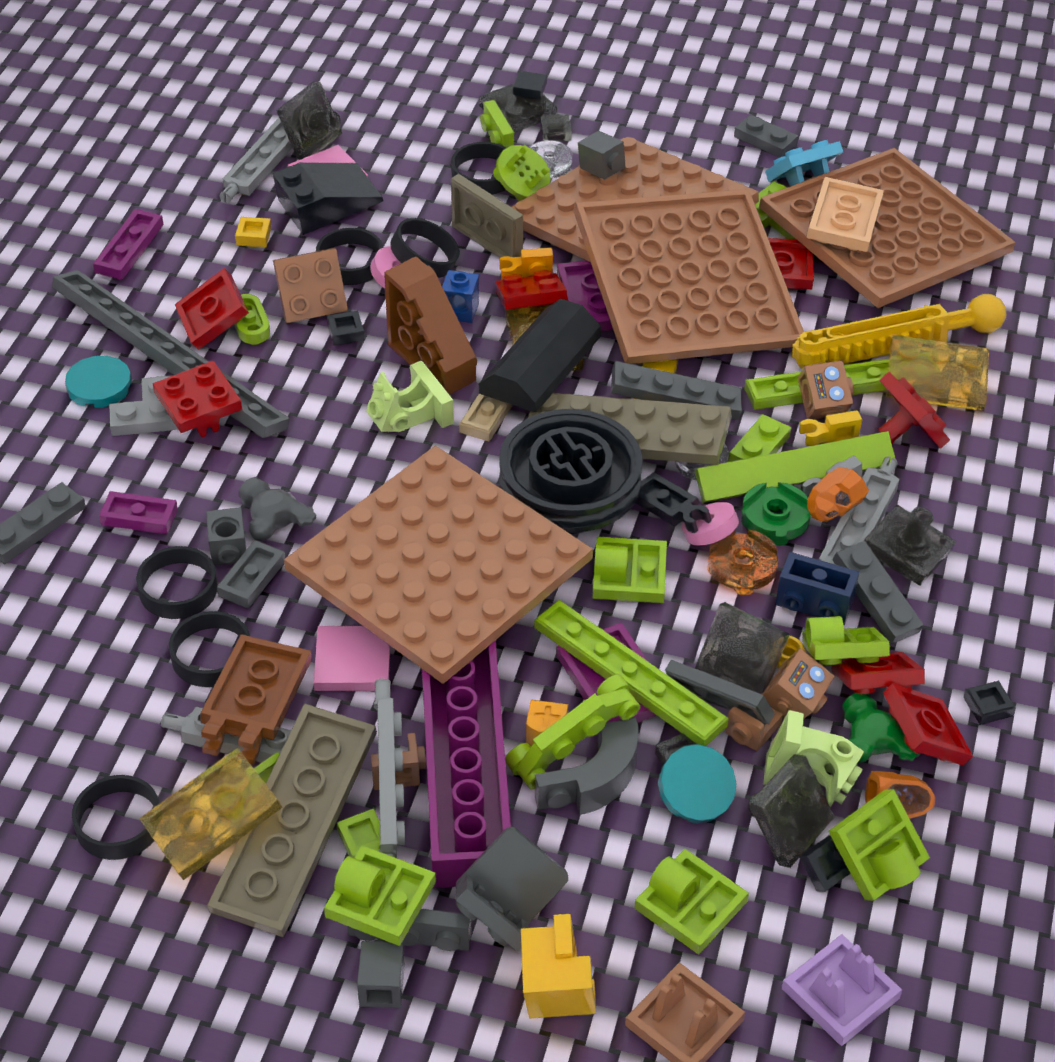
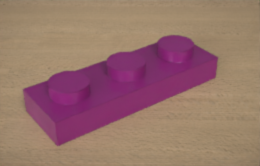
(128, 244)

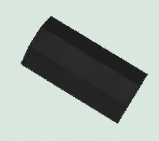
(542, 356)

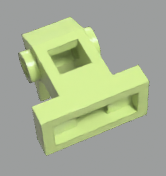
(424, 396)
(823, 751)

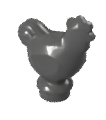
(272, 508)

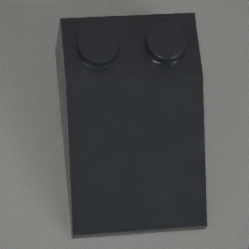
(323, 193)

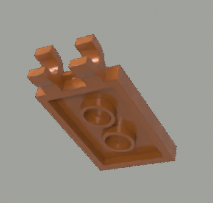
(253, 694)

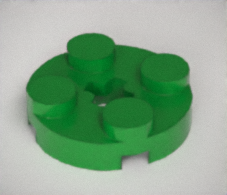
(777, 527)

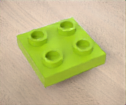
(629, 569)
(831, 642)
(880, 845)
(379, 894)
(690, 900)

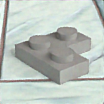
(141, 416)

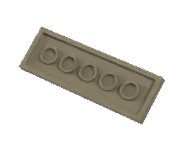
(661, 428)
(280, 854)

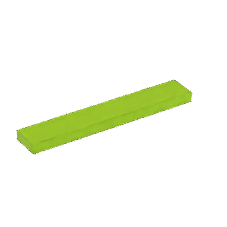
(785, 389)
(790, 466)
(646, 682)

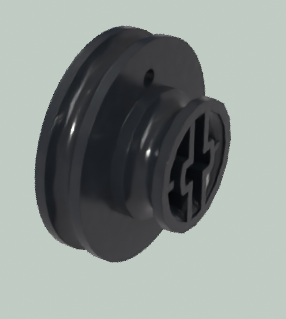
(572, 468)

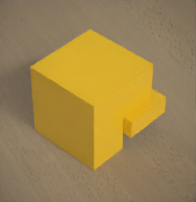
(553, 975)

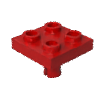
(912, 412)

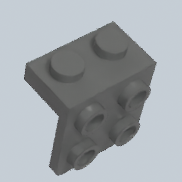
(509, 886)

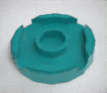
(98, 381)
(697, 783)

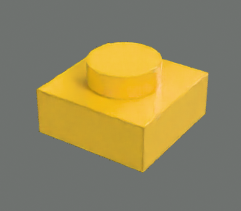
(253, 232)

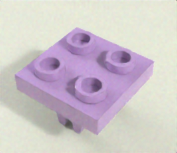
(841, 989)

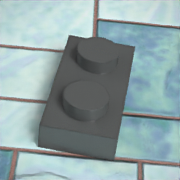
(766, 136)
(251, 574)

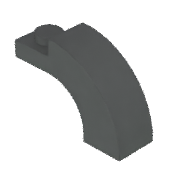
(599, 779)

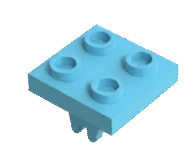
(800, 161)

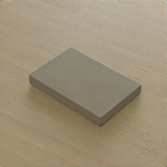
(486, 218)

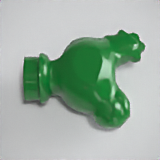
(874, 729)

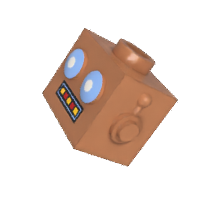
(825, 389)
(799, 685)

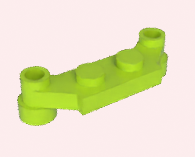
(583, 721)

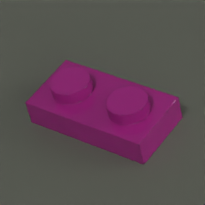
(138, 512)

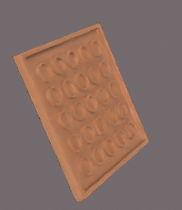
(647, 174)
(918, 235)
(687, 275)
(438, 562)

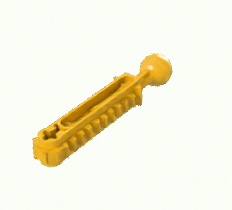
(872, 336)

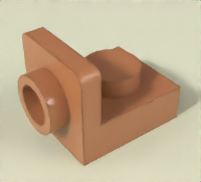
(750, 731)
(413, 761)

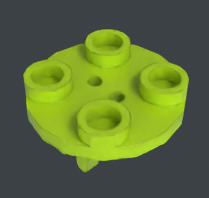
(513, 163)

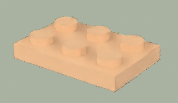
(845, 214)

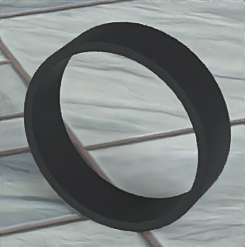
(474, 151)
(431, 232)
(352, 236)
(170, 556)
(196, 623)
(101, 788)

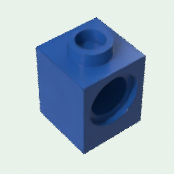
(462, 293)

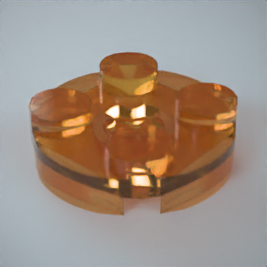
(743, 576)

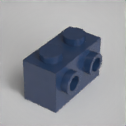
(816, 587)

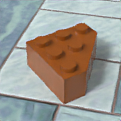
(425, 325)

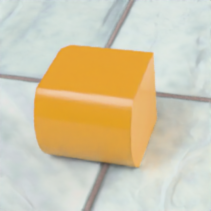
(542, 716)

